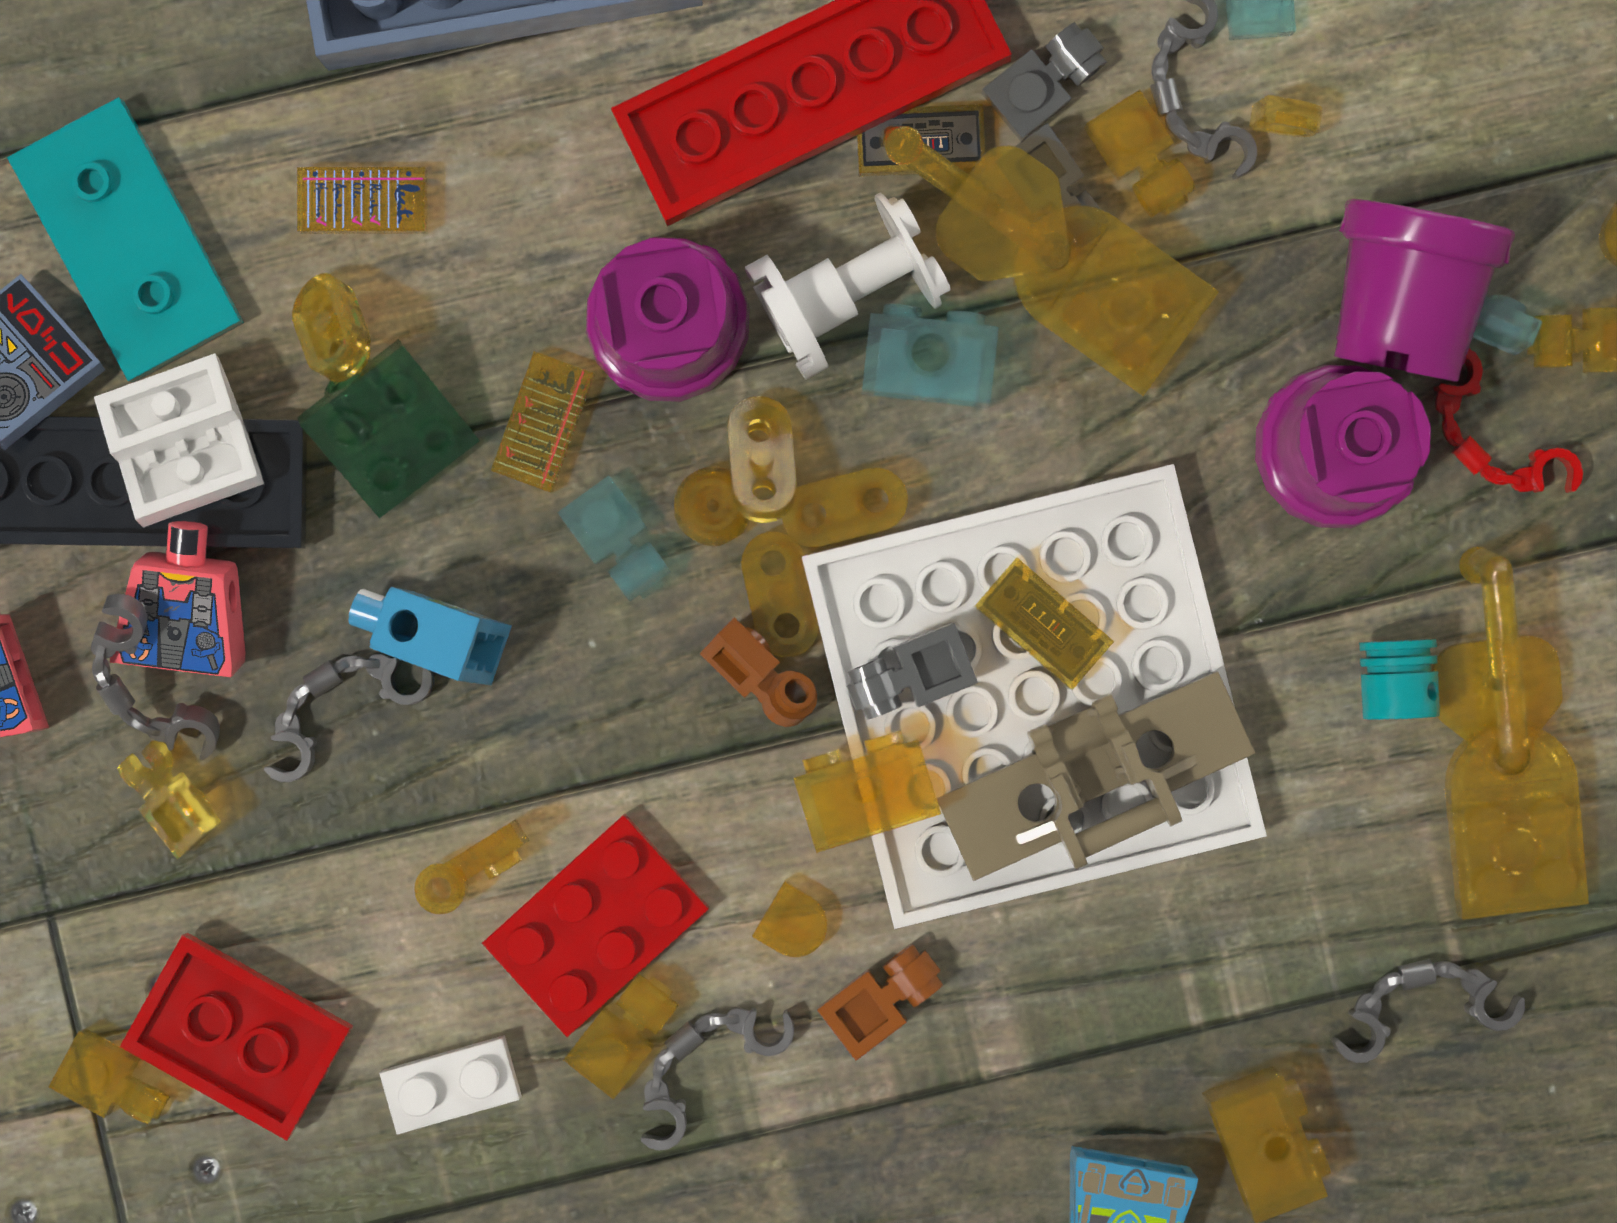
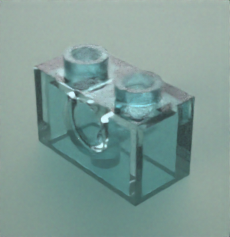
(964, 378)

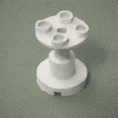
(826, 295)

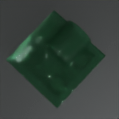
(388, 428)

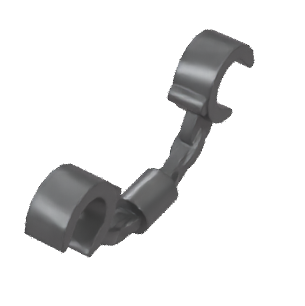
(1168, 101)
(322, 680)
(116, 695)
(1419, 975)
(682, 1044)

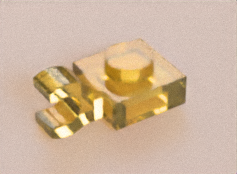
(172, 804)
(100, 1076)

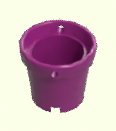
(1415, 286)
(667, 319)
(1341, 445)

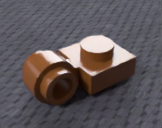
(748, 666)
(867, 1012)

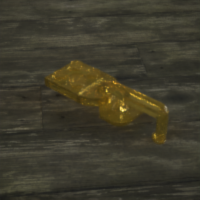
(1068, 263)
(1517, 828)

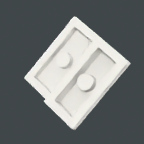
(178, 440)

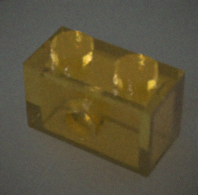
(866, 791)
(1267, 1144)

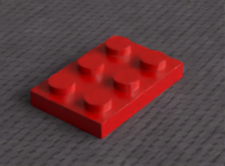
(595, 925)
(236, 1036)

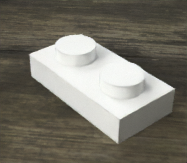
(450, 1084)

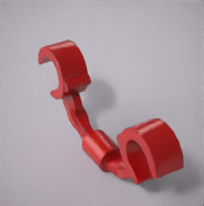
(1477, 459)

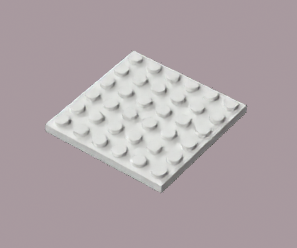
(1128, 567)

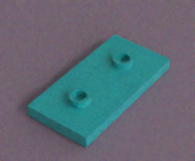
(125, 240)

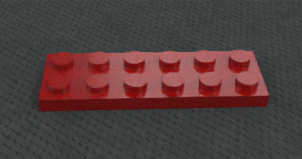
(801, 93)

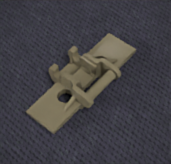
(1087, 759)

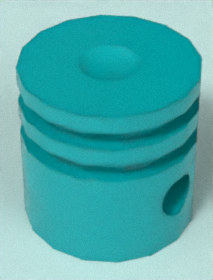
(1399, 680)

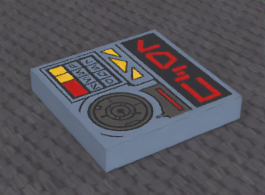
(39, 361)

